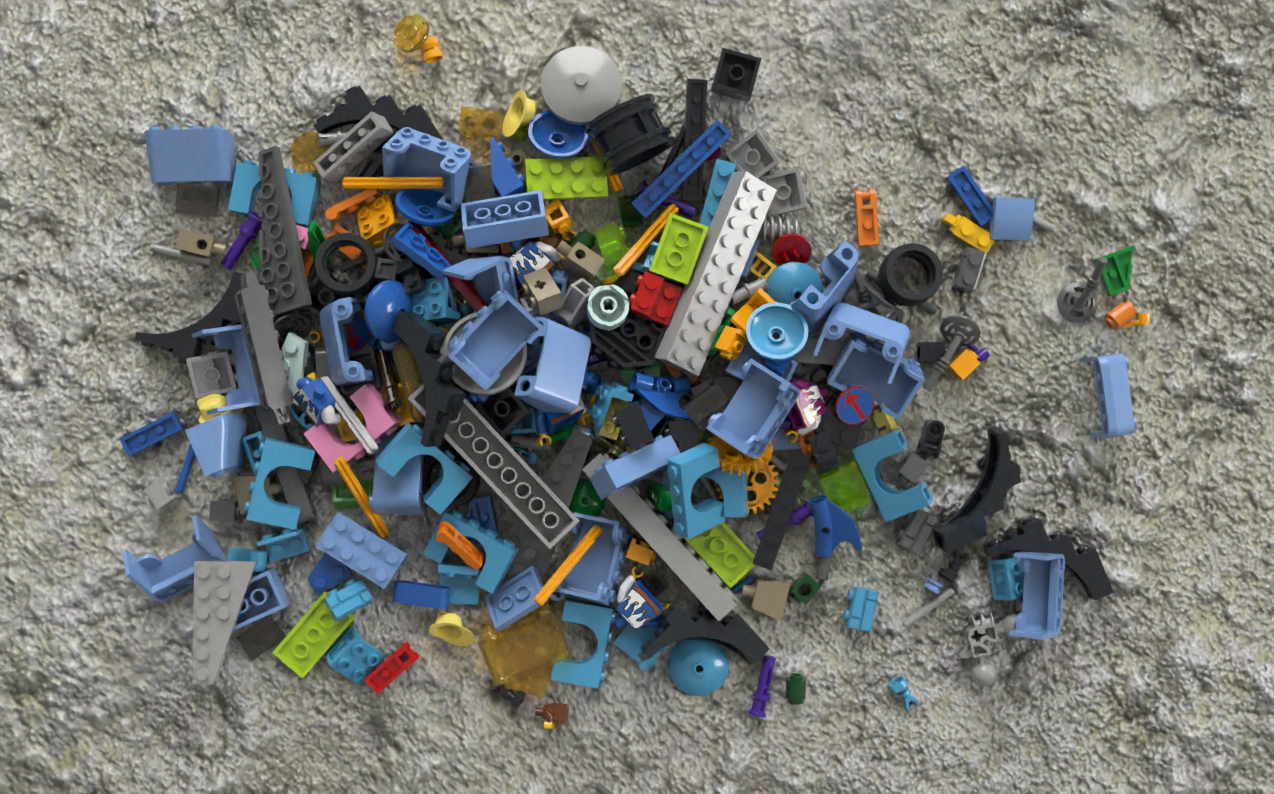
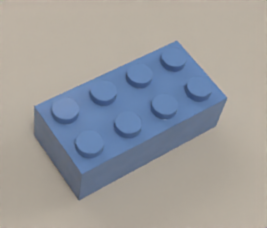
(504, 219)
(633, 466)
(361, 550)
(262, 598)

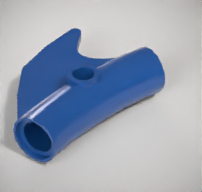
(662, 393)
(832, 526)

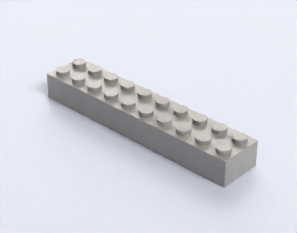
(715, 273)
(504, 472)
(668, 545)

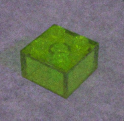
(611, 244)
(845, 486)

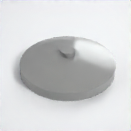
(580, 84)
(509, 373)

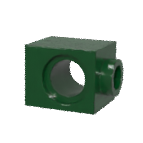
(813, 586)

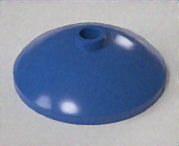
(555, 137)
(421, 207)
(383, 307)

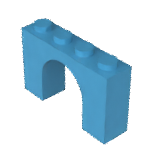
(248, 183)
(683, 473)
(453, 475)
(733, 488)
(890, 502)
(262, 506)
(498, 551)
(586, 671)

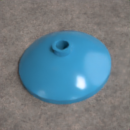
(792, 278)
(781, 321)
(688, 656)

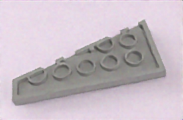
(216, 607)

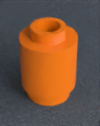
(1120, 315)

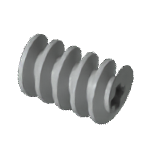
(777, 228)

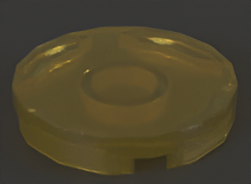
(411, 33)
(306, 150)

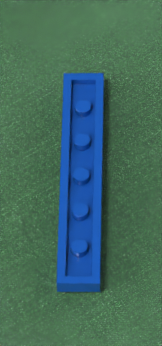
(680, 169)

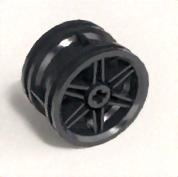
(629, 134)

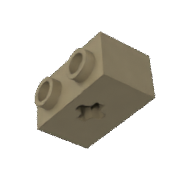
(542, 291)

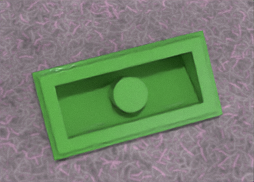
(344, 498)

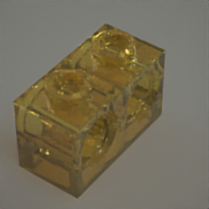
(481, 117)

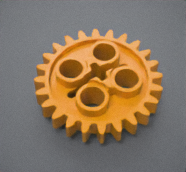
(731, 459)
(762, 490)

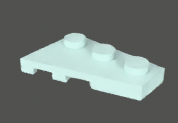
(295, 359)

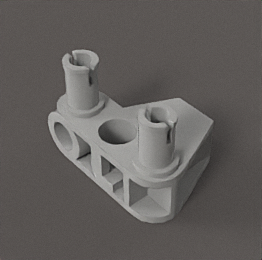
(576, 301)

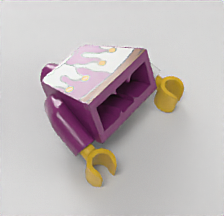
(807, 410)

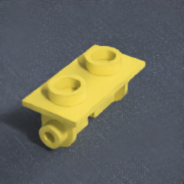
(883, 419)
(609, 429)

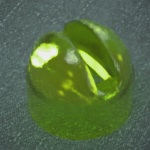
(521, 133)

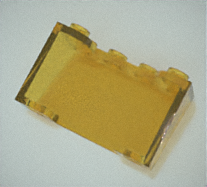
(524, 644)

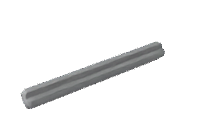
(350, 418)

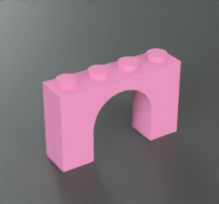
(378, 423)

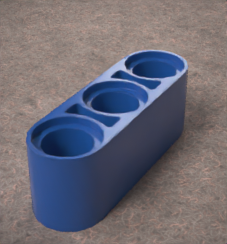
(421, 594)

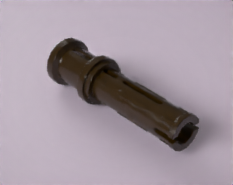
(389, 387)

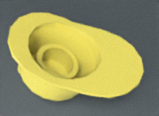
(519, 114)
(211, 402)
(450, 629)

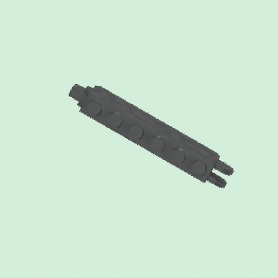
(264, 348)

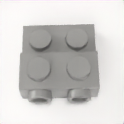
(755, 154)
(790, 191)
(212, 373)

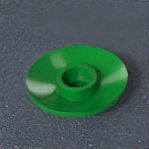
(593, 507)

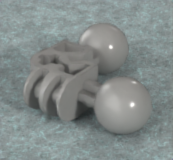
(984, 673)

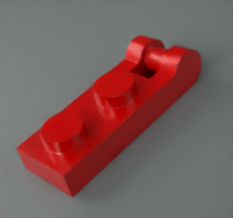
(391, 668)

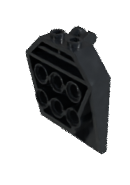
(625, 349)

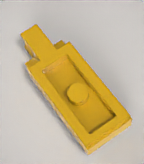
(968, 232)

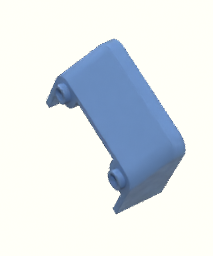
(489, 274)
(848, 316)
(233, 338)
(1113, 395)
(174, 573)
(1041, 595)

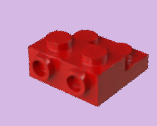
(654, 298)

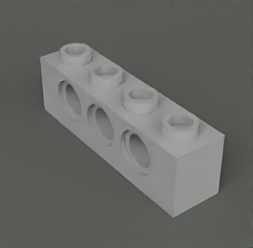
(353, 147)

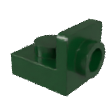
(629, 216)

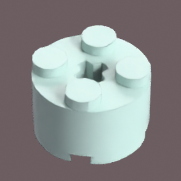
(608, 318)

